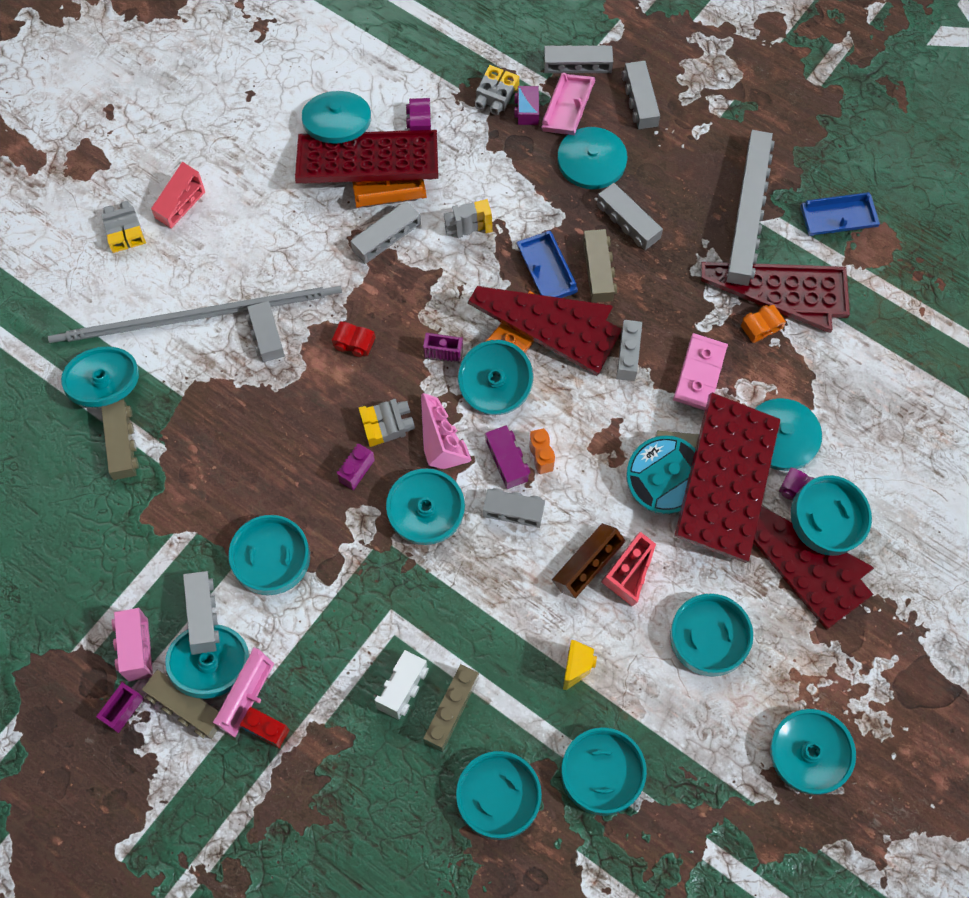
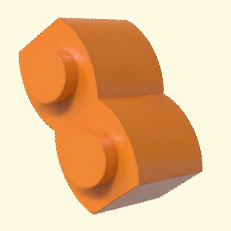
(763, 323)
(541, 450)

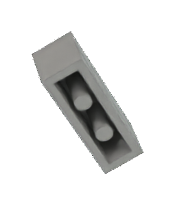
(265, 332)
(629, 350)
(513, 507)

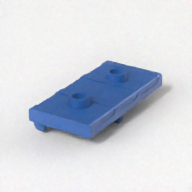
(839, 214)
(547, 265)

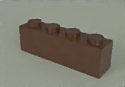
(588, 560)

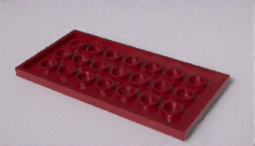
(369, 157)
(728, 478)

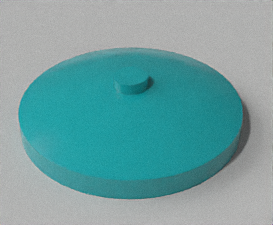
(336, 117)
(592, 158)
(100, 376)
(495, 377)
(797, 436)
(425, 506)
(210, 672)
(813, 752)

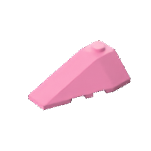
(439, 438)

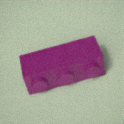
(507, 456)

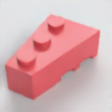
(178, 195)
(630, 569)

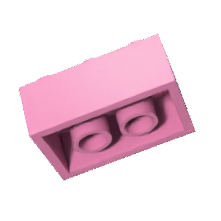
(132, 644)

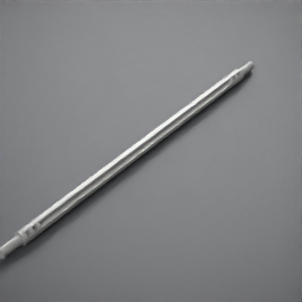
(193, 314)

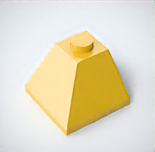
(579, 663)

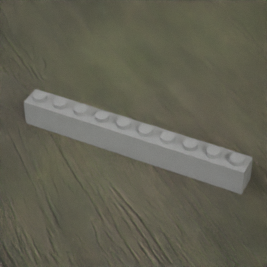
(749, 208)

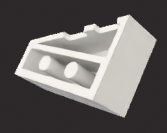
(402, 685)

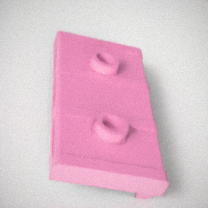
(567, 104)
(700, 371)
(244, 692)

